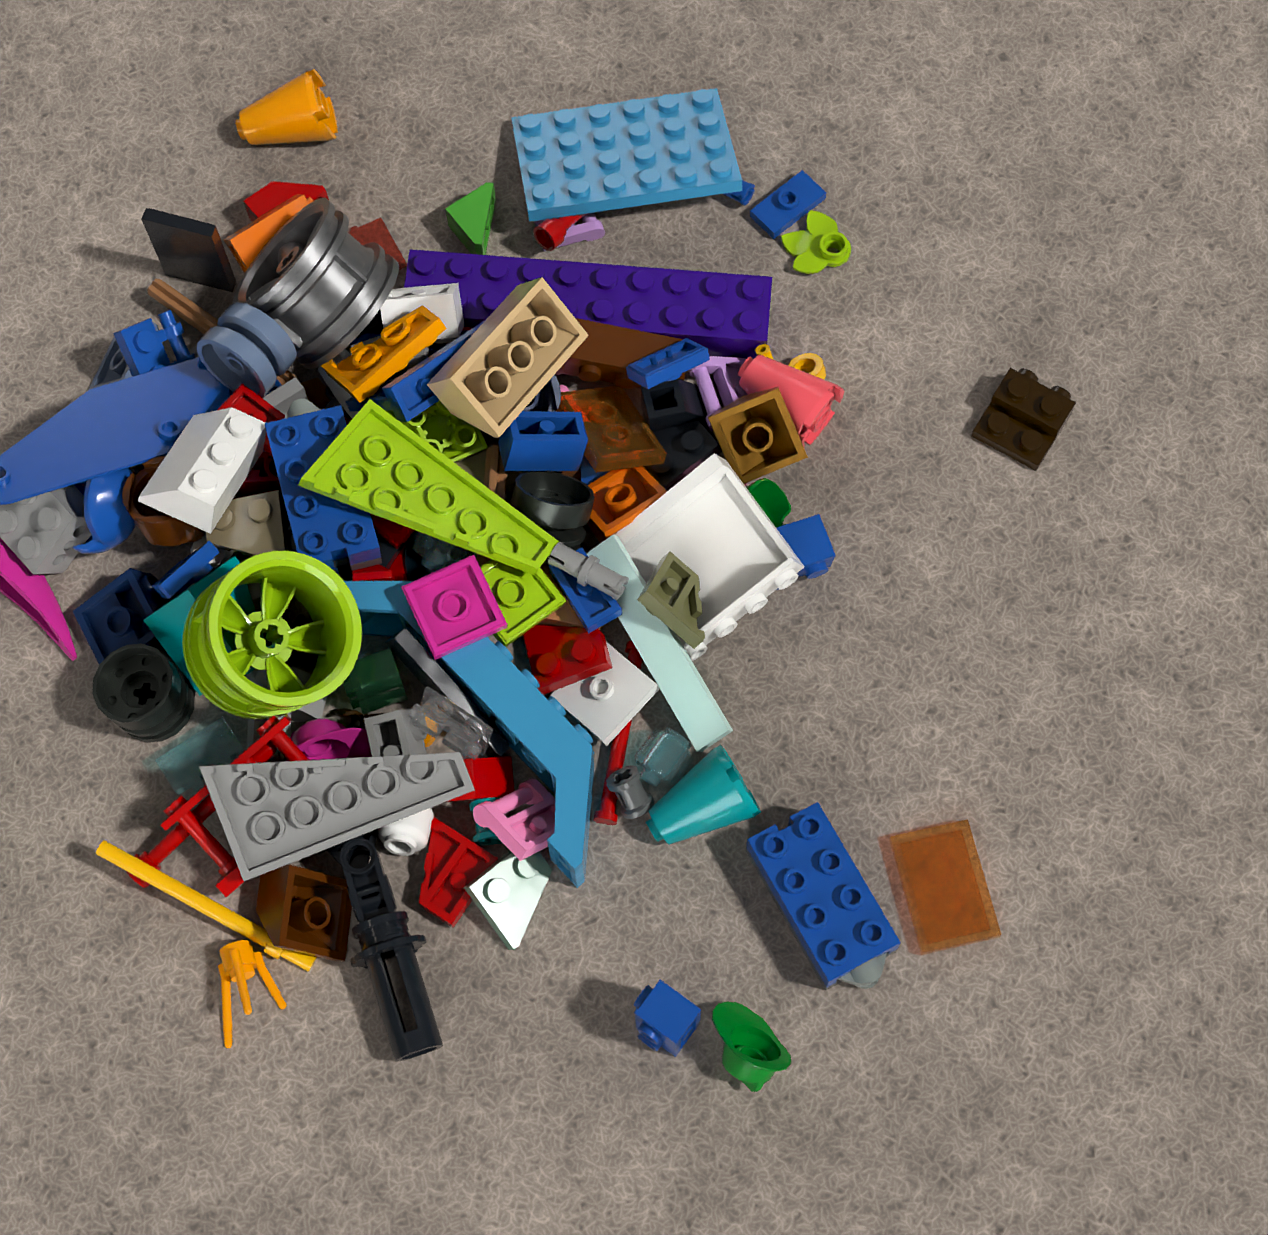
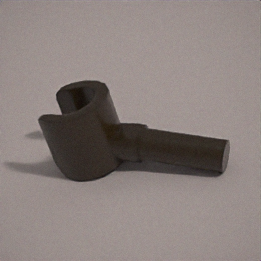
(357, 718)

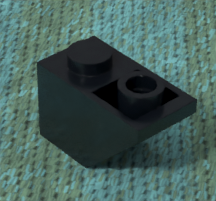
(672, 405)

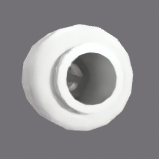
(407, 834)

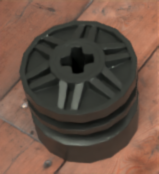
(555, 504)
(143, 693)

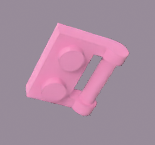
(527, 830)

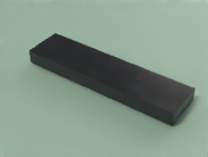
(433, 676)

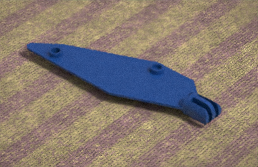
(109, 430)

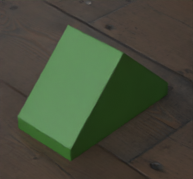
(472, 218)

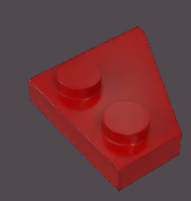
(565, 655)
(448, 868)

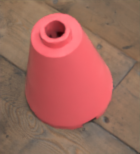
(804, 394)

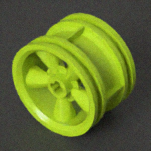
(332, 635)

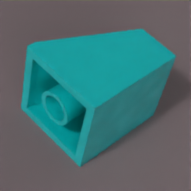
(169, 620)

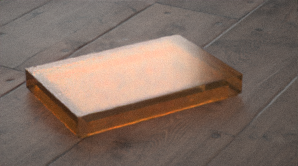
(614, 429)
(944, 887)

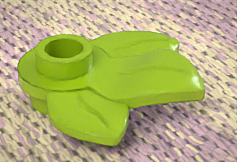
(812, 244)

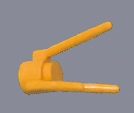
(239, 965)

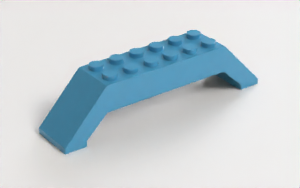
(516, 708)

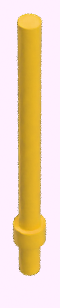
(200, 903)

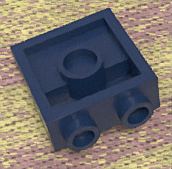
(117, 614)

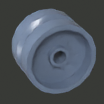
(246, 349)

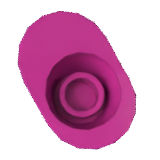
(331, 740)

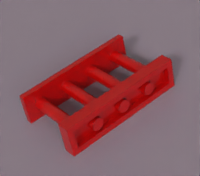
(180, 808)

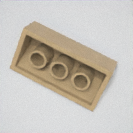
(509, 358)

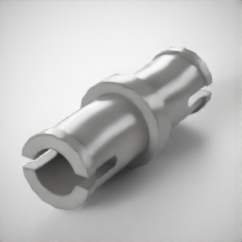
(588, 570)

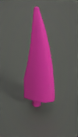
(35, 598)

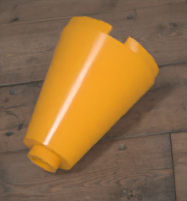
(290, 114)

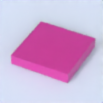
(454, 607)

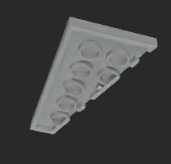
(305, 806)

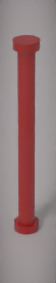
(606, 812)

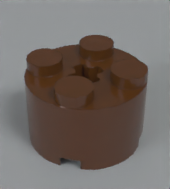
(154, 524)

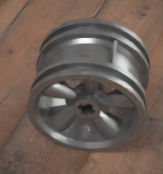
(318, 282)

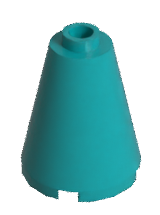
(703, 800)

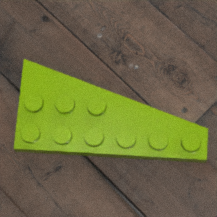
(406, 480)

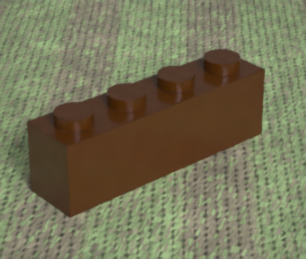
(610, 350)

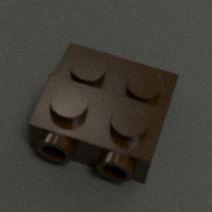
(1024, 417)

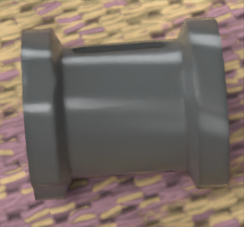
(630, 792)

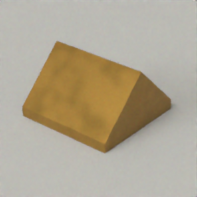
(757, 434)

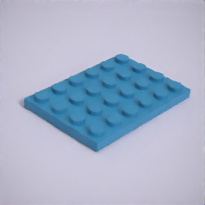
(625, 154)

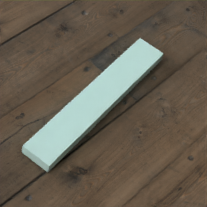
(664, 654)

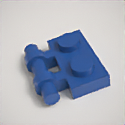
(144, 348)

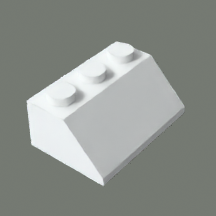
(206, 467)

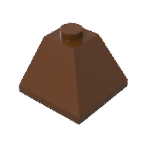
(305, 911)

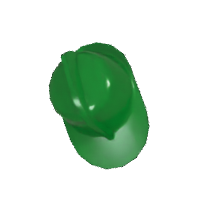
(749, 1045)

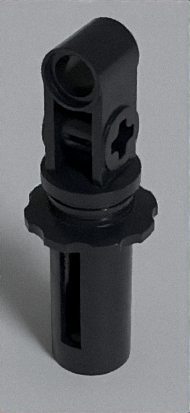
(384, 936)

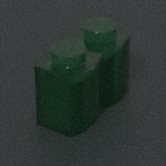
(375, 682)

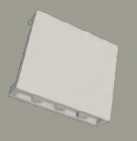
(721, 537)

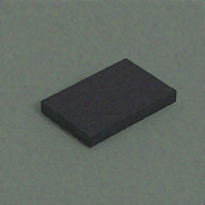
(189, 249)

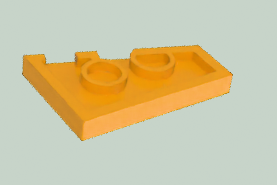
(377, 362)

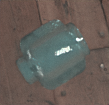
(663, 757)

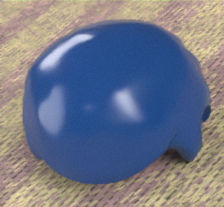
(105, 512)

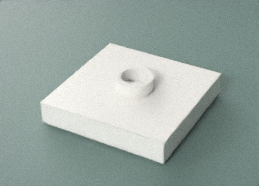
(608, 699)

